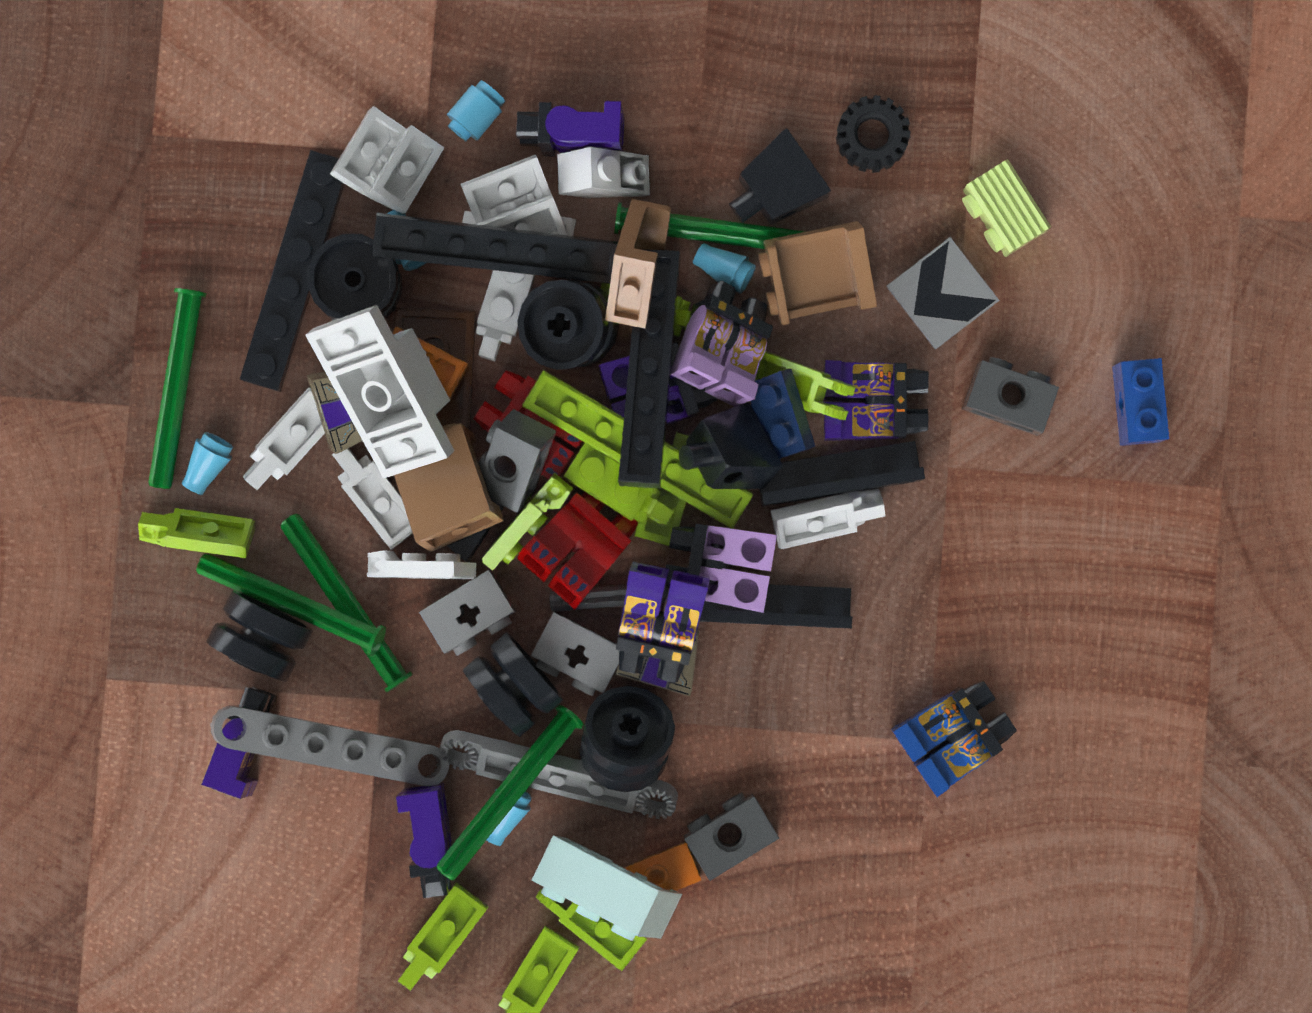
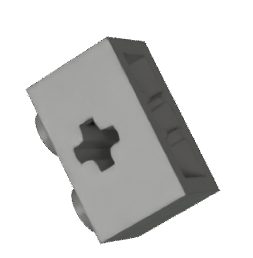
(444, 615)
(564, 634)

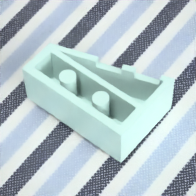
(605, 890)

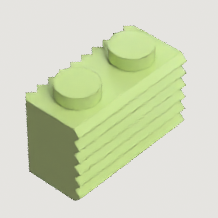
(1004, 209)

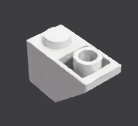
(603, 173)

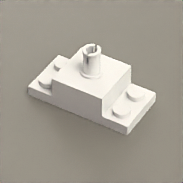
(385, 389)

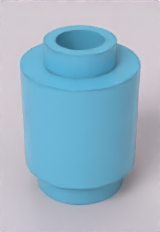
(475, 111)

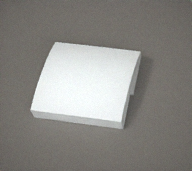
(387, 161)
(514, 199)

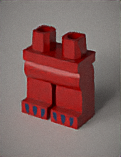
(517, 390)
(587, 534)

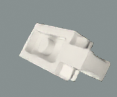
(501, 310)
(286, 442)
(374, 497)
(825, 517)
(414, 565)

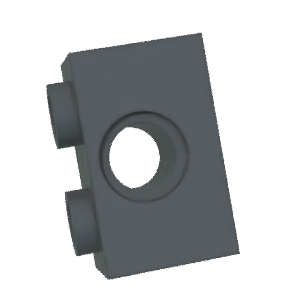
(986, 399)
(515, 459)
(719, 857)

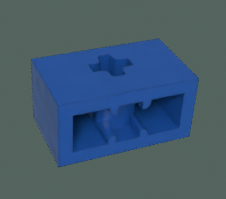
(1140, 402)

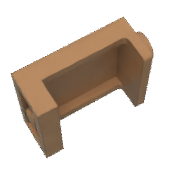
(635, 268)
(818, 272)
(448, 496)

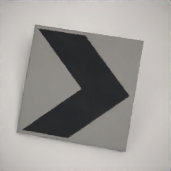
(942, 293)

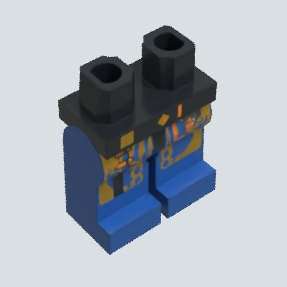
(967, 736)

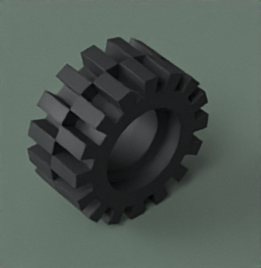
(878, 110)

